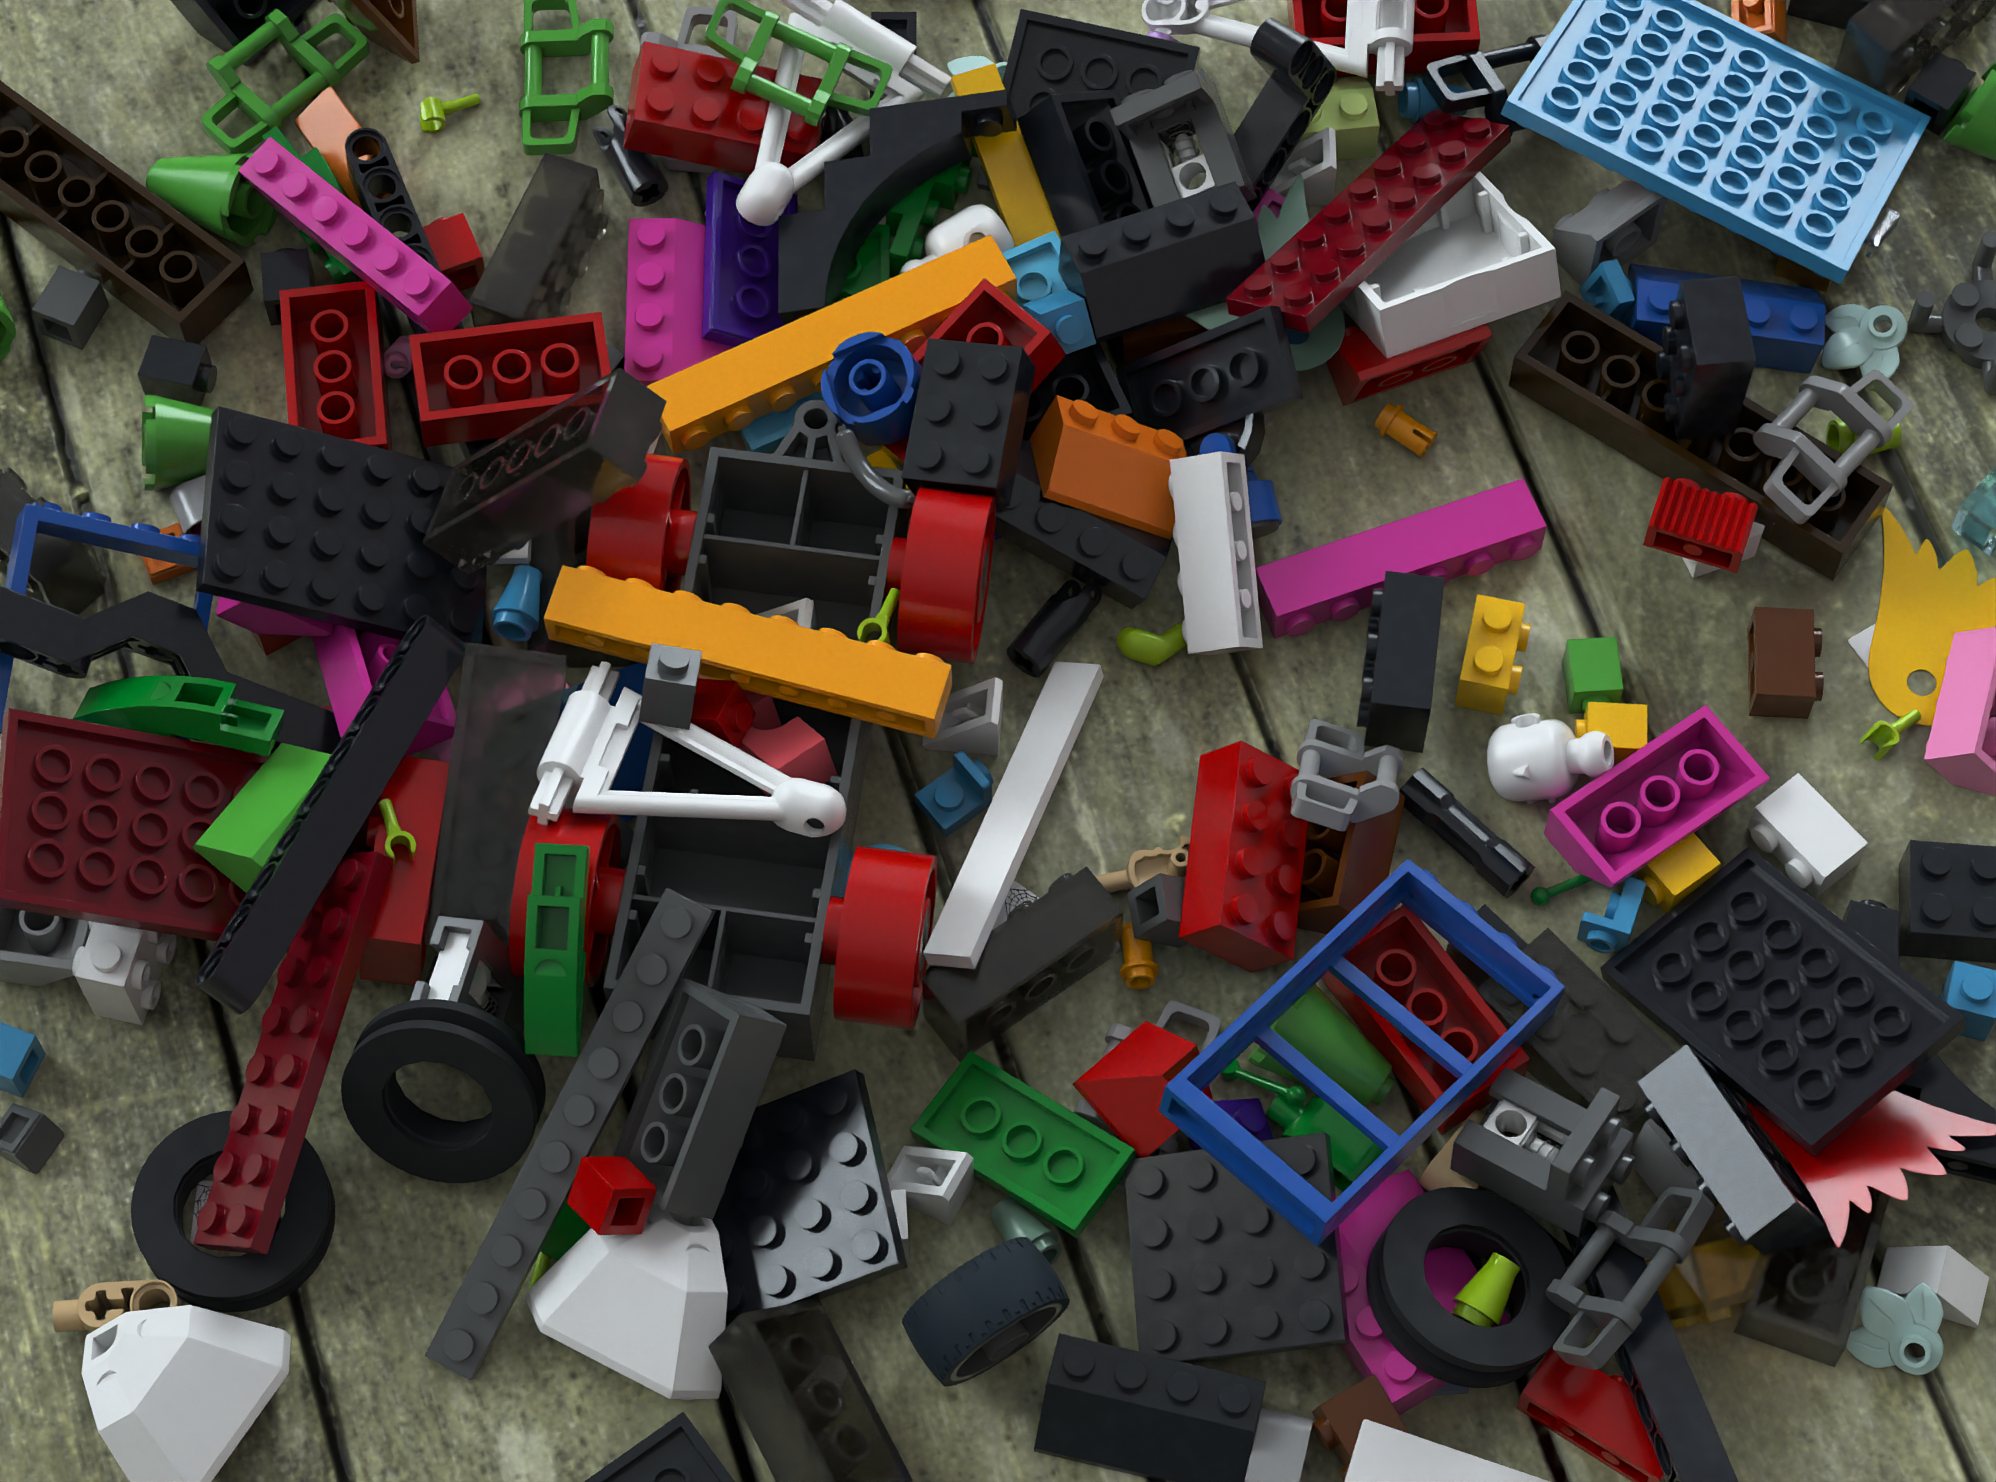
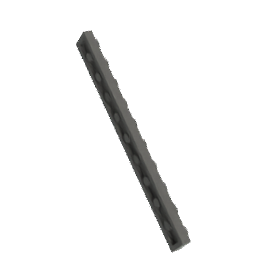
(569, 1134)

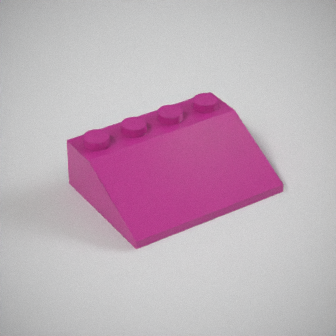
(665, 299)
(1445, 1272)

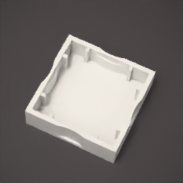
(1456, 273)

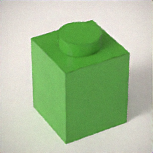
(1591, 672)

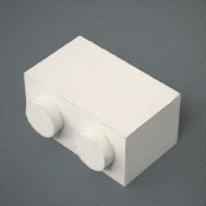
(1806, 836)

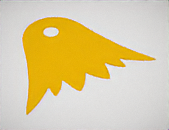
(1919, 618)

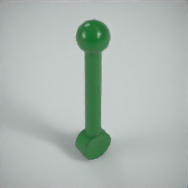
(1540, 896)
(1295, 1095)

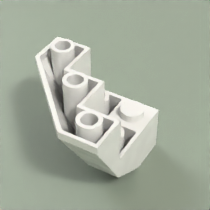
(642, 1303)
(180, 1388)

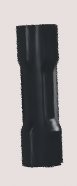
(1465, 833)

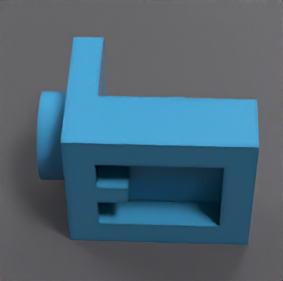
(1609, 290)
(956, 794)
(1613, 930)

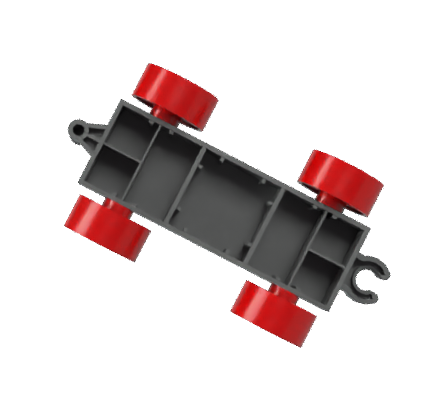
(760, 540)

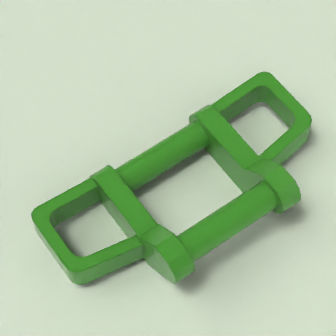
(770, 27)
(579, 41)
(302, 51)

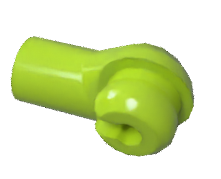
(1150, 647)

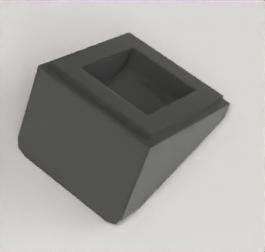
(28, 1138)

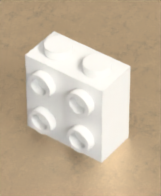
(122, 970)

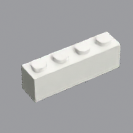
(1215, 553)

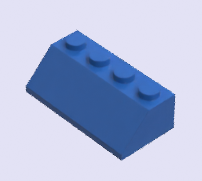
(1782, 319)

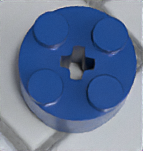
(873, 387)

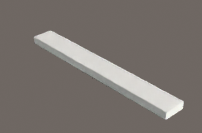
(1013, 816)

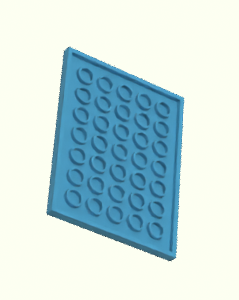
(1722, 123)

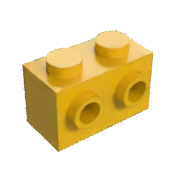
(1490, 655)

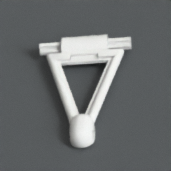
(1371, 28)
(772, 183)
(595, 738)

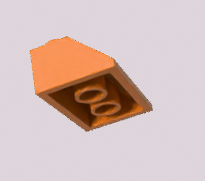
(1107, 465)

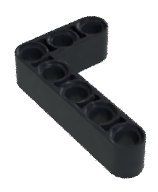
(1287, 103)

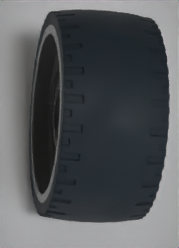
(985, 1311)

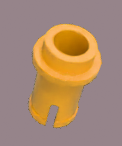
(1405, 429)
(1139, 966)

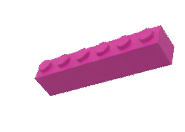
(355, 238)
(1440, 542)

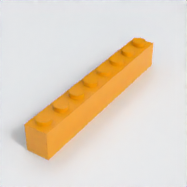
(790, 360)
(756, 651)

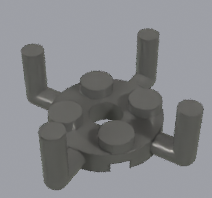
(1959, 315)

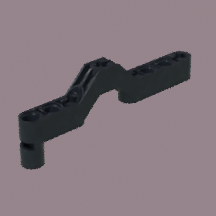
(155, 630)

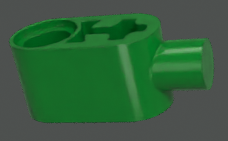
(1349, 1146)

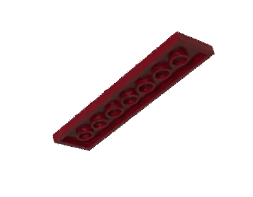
(1370, 219)
(291, 1060)

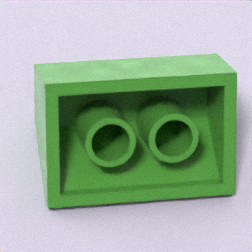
(260, 813)

